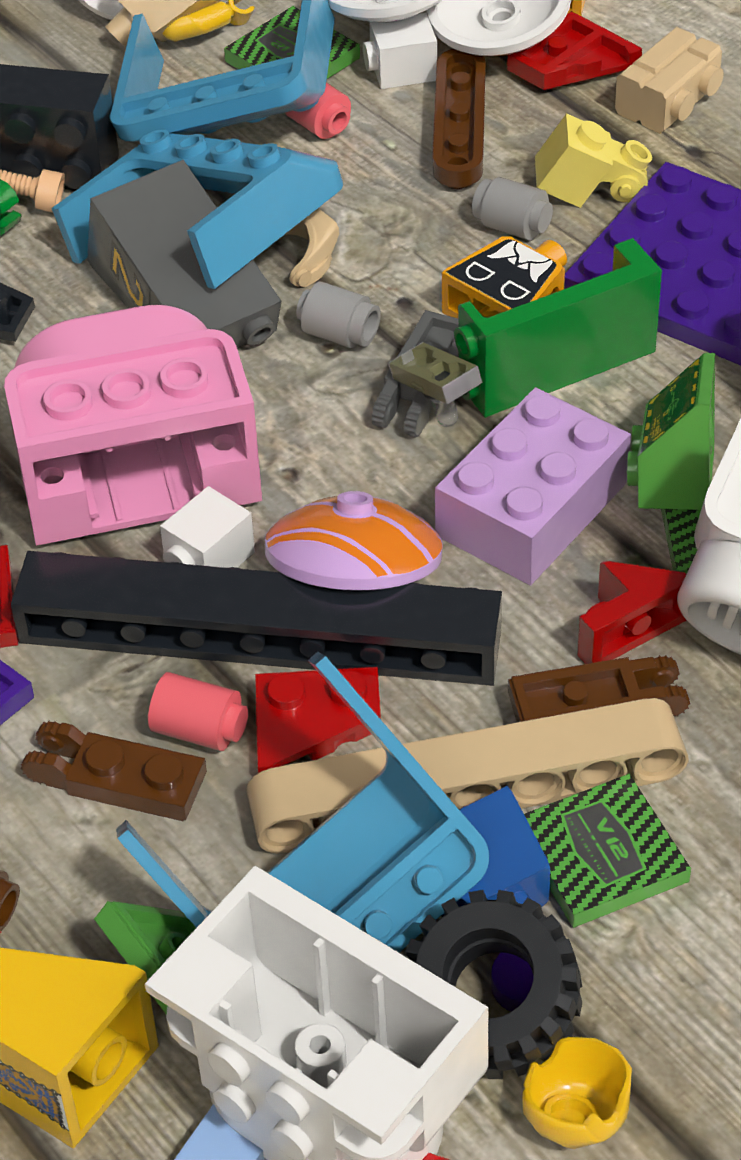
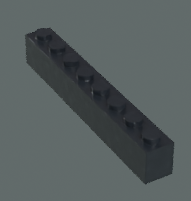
(256, 617)

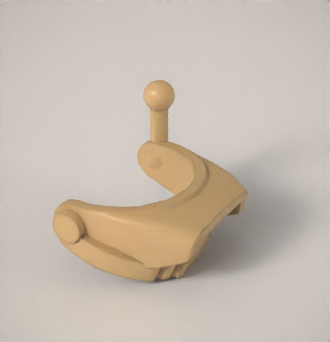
(322, 237)

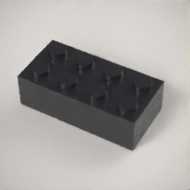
(56, 123)

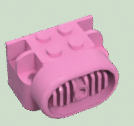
(129, 421)

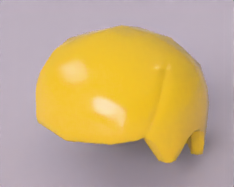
(578, 1092)

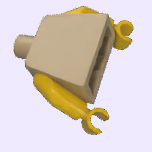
(177, 18)

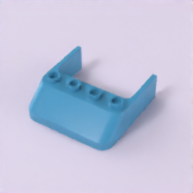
(224, 98)
(270, 185)
(375, 860)

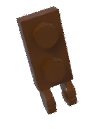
(596, 686)
(116, 771)

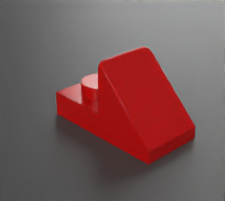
(632, 609)

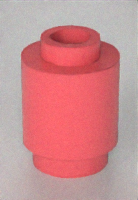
(328, 116)

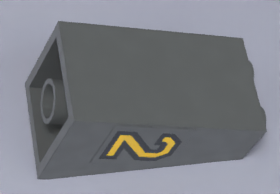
(147, 257)

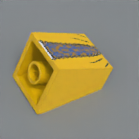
(70, 1037)

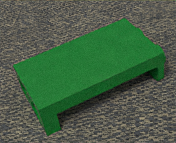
(564, 333)

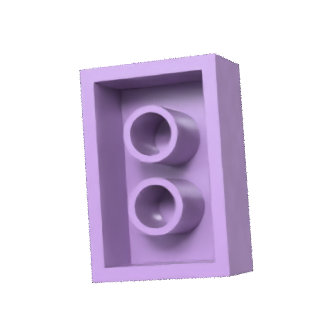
(532, 485)

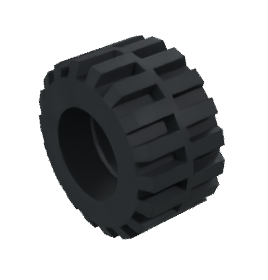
(518, 930)

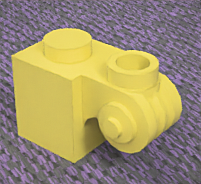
(582, 156)

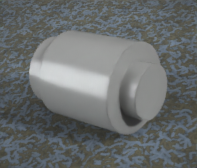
(512, 207)
(338, 315)

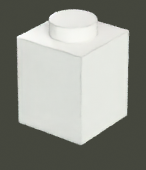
(402, 51)
(208, 532)

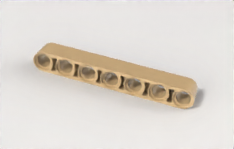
(534, 758)

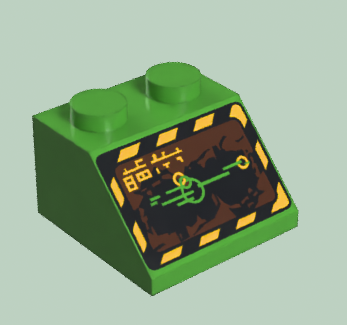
(675, 445)

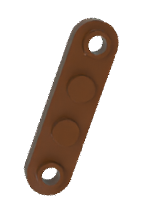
(459, 119)

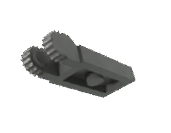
(433, 330)

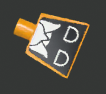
(503, 276)

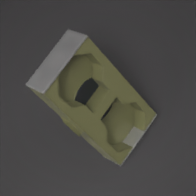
(438, 377)

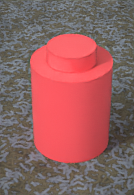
(197, 712)

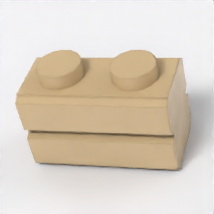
(669, 80)

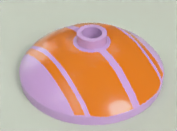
(353, 544)

